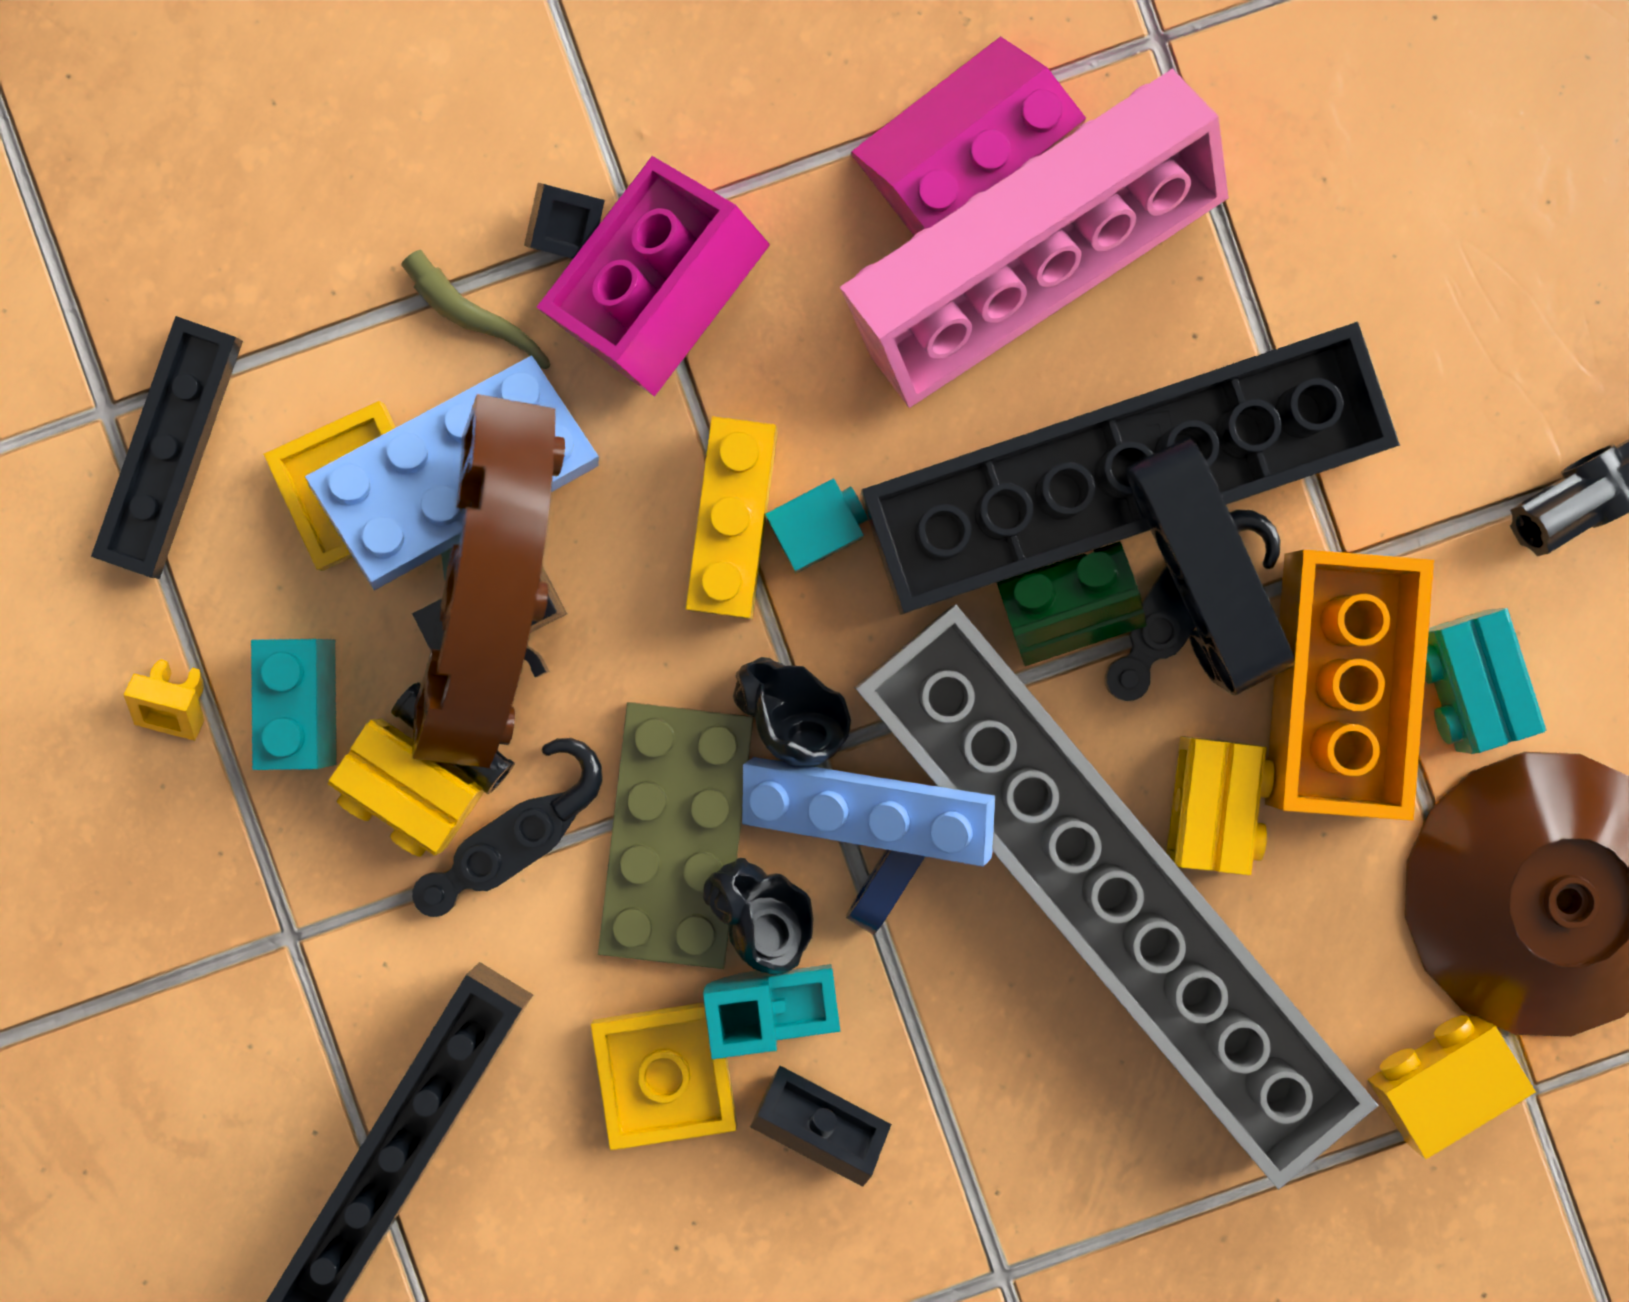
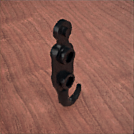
(1169, 619)
(513, 838)

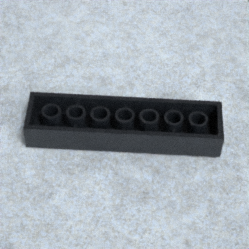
(1069, 484)

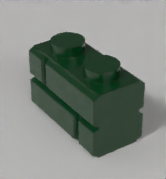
(1072, 603)

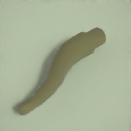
(449, 303)

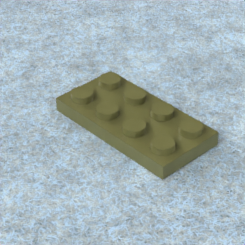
(671, 831)

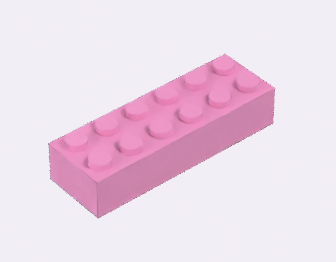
(1040, 237)

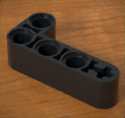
(1233, 618)

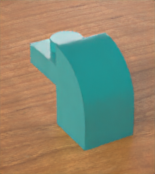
(756, 1009)

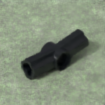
(1586, 497)

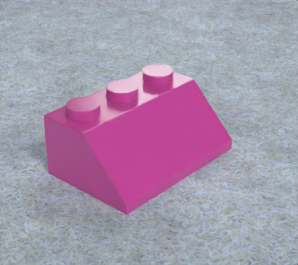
(967, 134)
(654, 274)

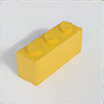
(732, 517)

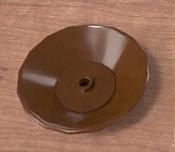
(1490, 884)

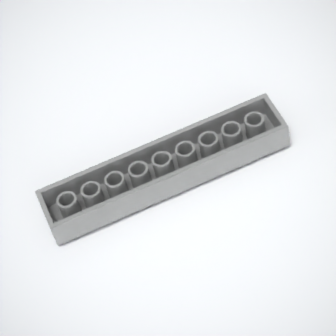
(1119, 898)

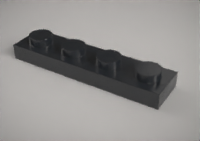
(167, 448)

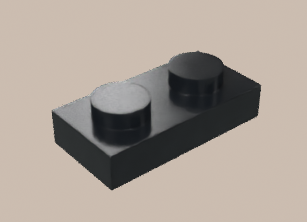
(821, 1126)

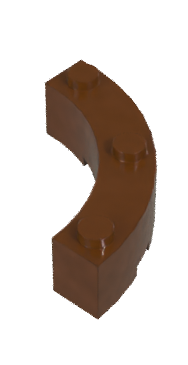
(490, 582)

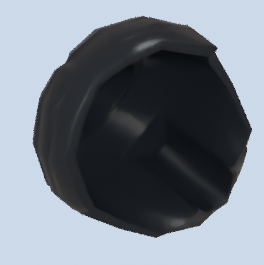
(792, 711)
(764, 915)

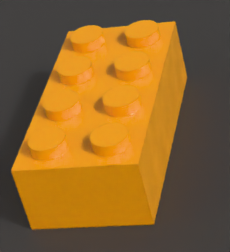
(1355, 695)

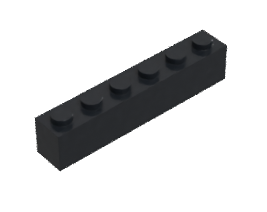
(404, 1139)

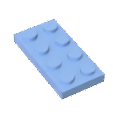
(401, 490)

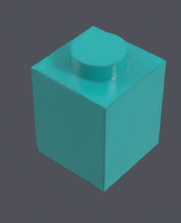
(818, 524)

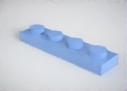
(869, 811)

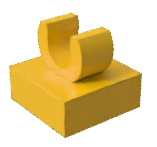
(166, 705)

